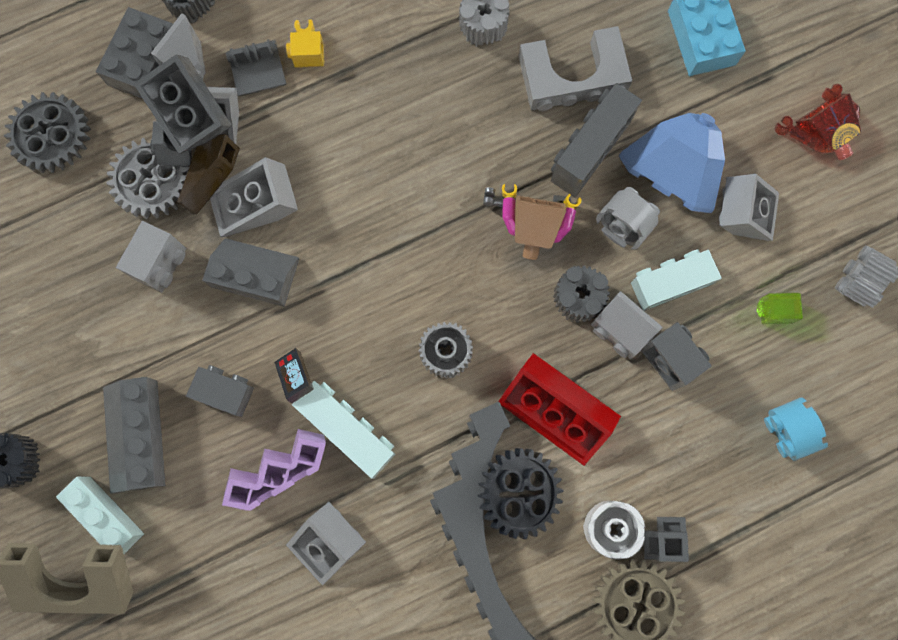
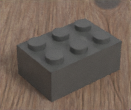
(130, 50)

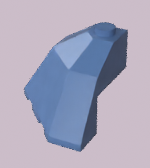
(681, 159)

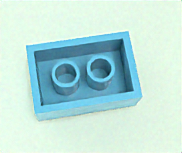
(706, 34)

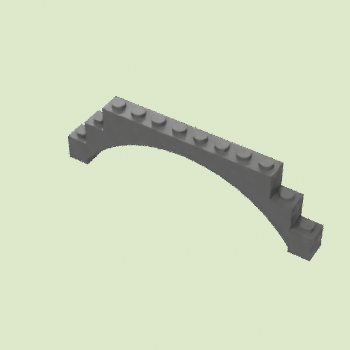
(465, 522)

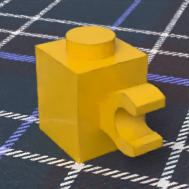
(306, 46)

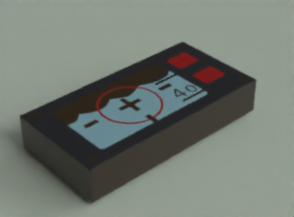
(293, 376)

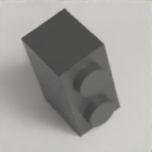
(219, 391)

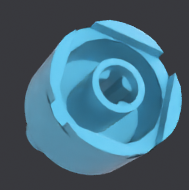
(797, 429)

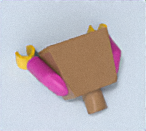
(537, 221)

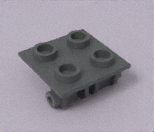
(256, 67)

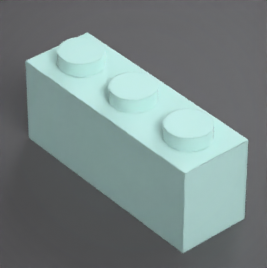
(675, 279)
(99, 513)

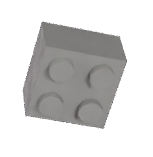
(152, 257)

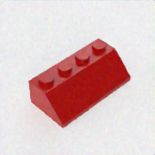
(559, 409)

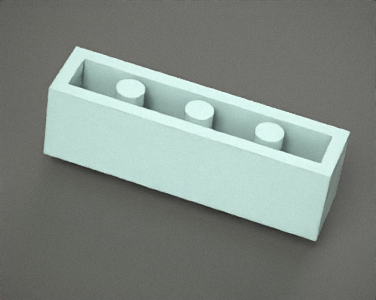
(344, 430)

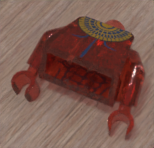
(828, 125)

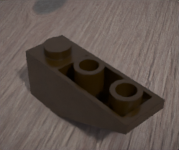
(207, 172)

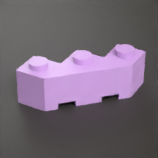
(275, 473)

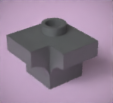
(165, 151)
(668, 542)

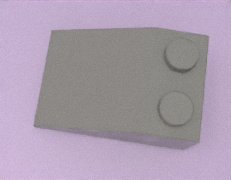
(253, 198)

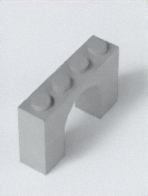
(549, 90)

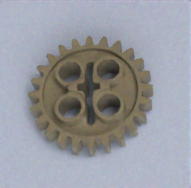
(614, 596)

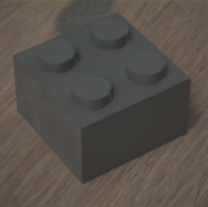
(676, 356)

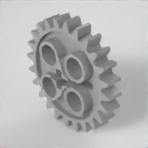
(132, 166)

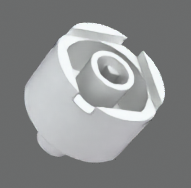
(629, 528)

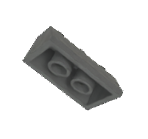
(182, 104)
(251, 271)

